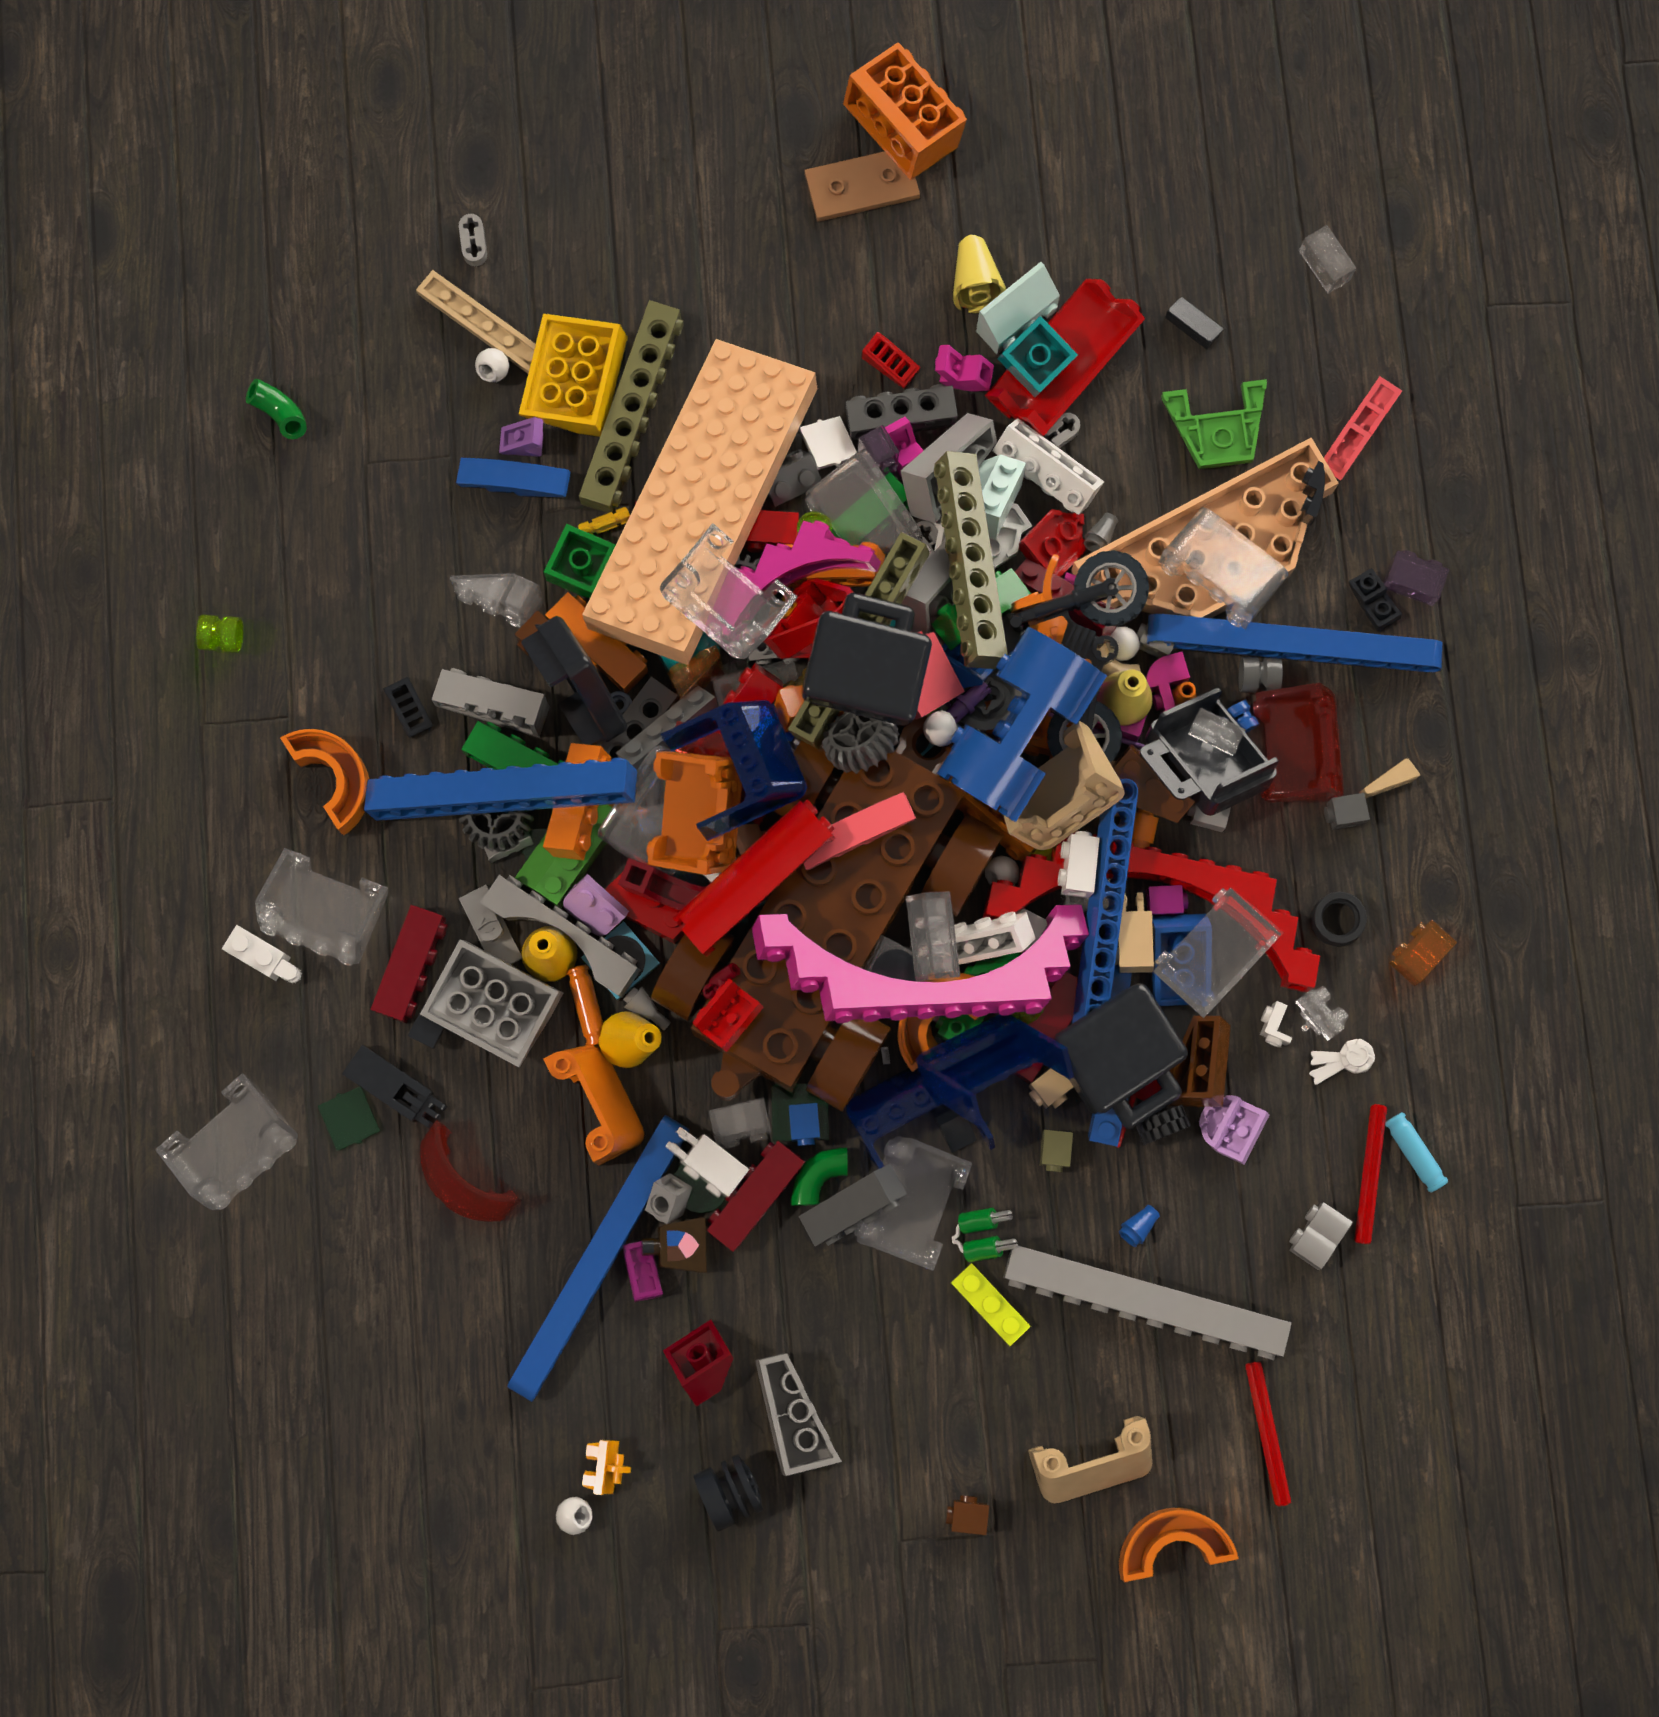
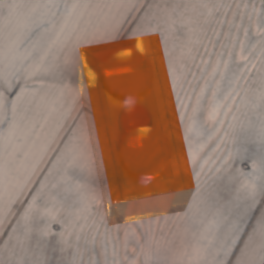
(1422, 952)

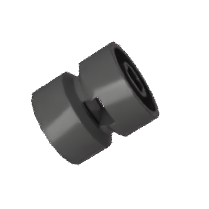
(1259, 675)

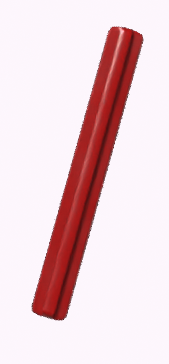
(1370, 1174)
(1268, 1434)

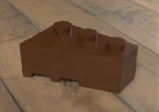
(1152, 793)
(1204, 1069)

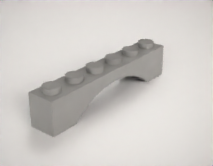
(608, 967)

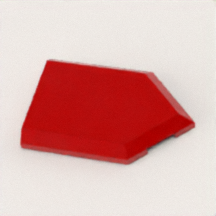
(1058, 535)

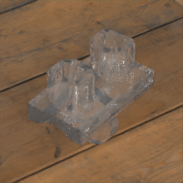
(1216, 731)
(1318, 1014)

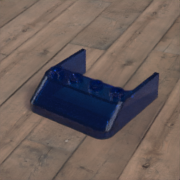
(759, 756)
(985, 1057)
(892, 1106)

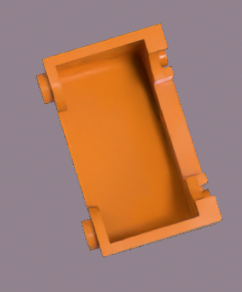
(694, 792)
(619, 1123)

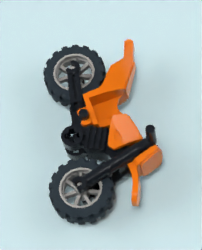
(1053, 620)

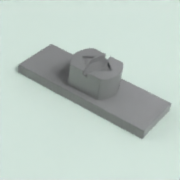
(490, 927)

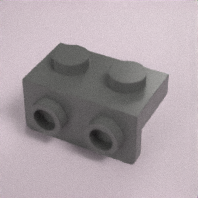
(794, 477)

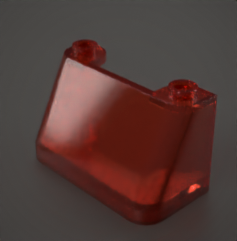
(1304, 739)

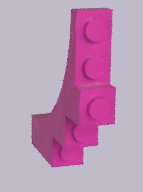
(811, 553)

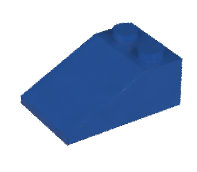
(1167, 935)

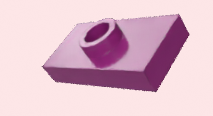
(642, 1273)

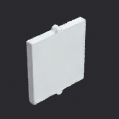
(828, 442)

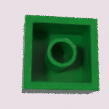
(578, 561)

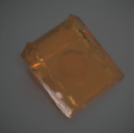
(697, 673)

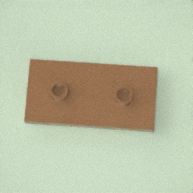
(858, 186)

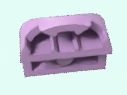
(594, 906)
(1233, 1128)

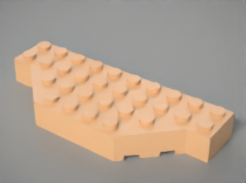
(1258, 504)

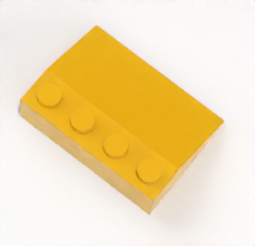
(574, 373)

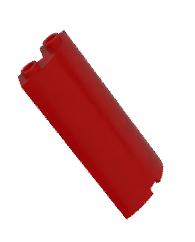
(1095, 329)
(753, 876)

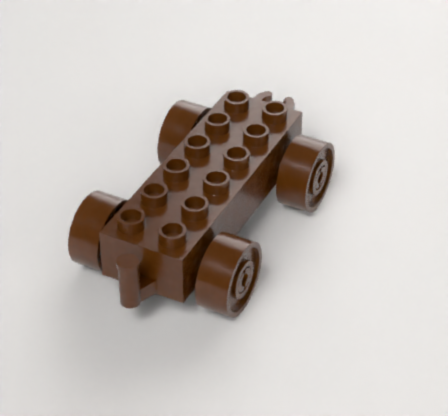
(844, 911)

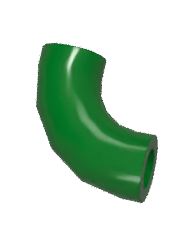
(277, 406)
(815, 1173)

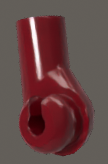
(729, 972)

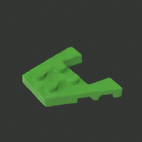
(1221, 436)

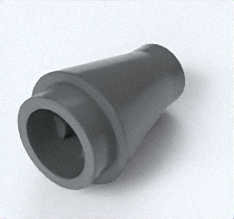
(1101, 532)

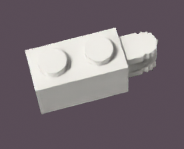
(261, 955)
(710, 1163)

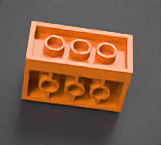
(904, 110)

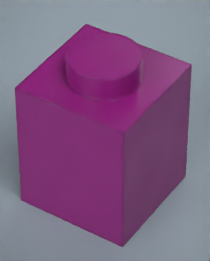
(1166, 900)

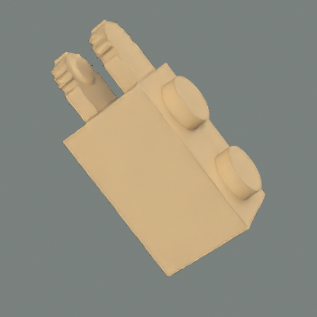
(1135, 939)

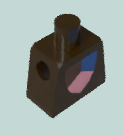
(679, 1246)

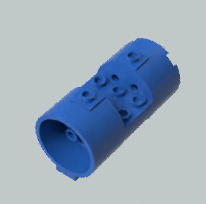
(1049, 680)

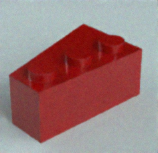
(647, 913)

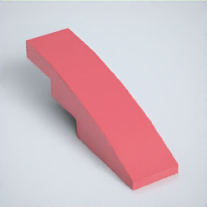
(1361, 427)
(864, 828)

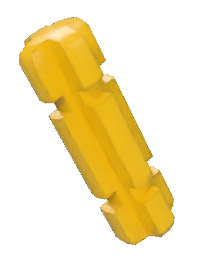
(606, 522)

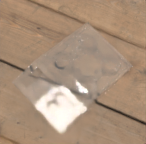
(500, 594)

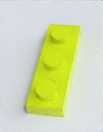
(990, 1304)

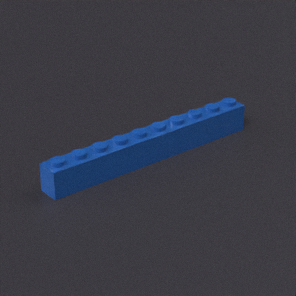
(501, 790)

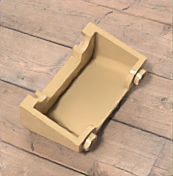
(1071, 794)
(1063, 1483)

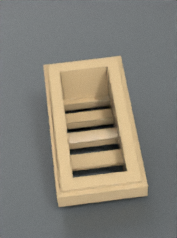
(1397, 776)

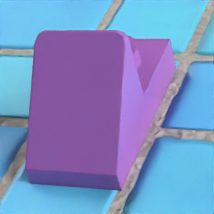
(522, 438)

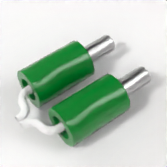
(979, 1221)

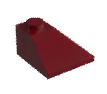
(700, 1362)

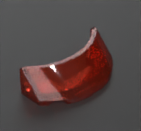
(453, 1189)

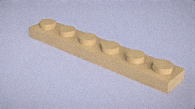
(477, 319)

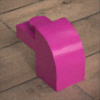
(963, 372)
(904, 439)
(1164, 675)

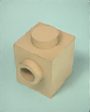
(1050, 1089)

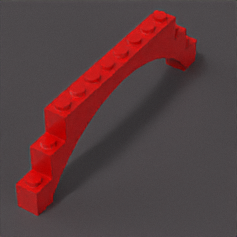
(1202, 878)

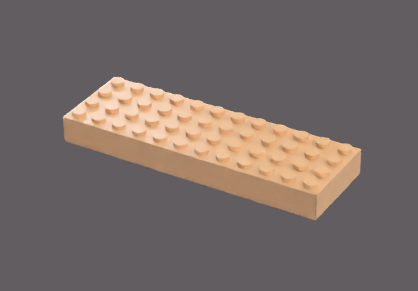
(708, 472)

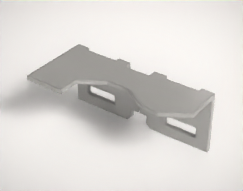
(498, 854)

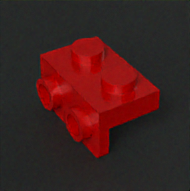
(727, 1015)

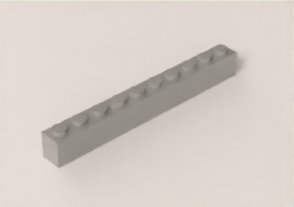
(1147, 1300)

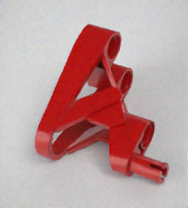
(796, 633)

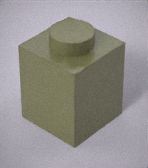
(1056, 1150)

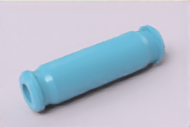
(1416, 1152)

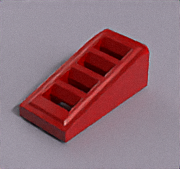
(876, 360)

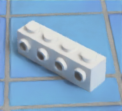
(1049, 466)
(993, 937)

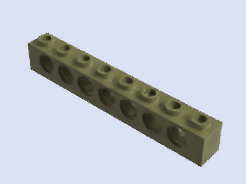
(656, 318)
(970, 560)
(889, 584)

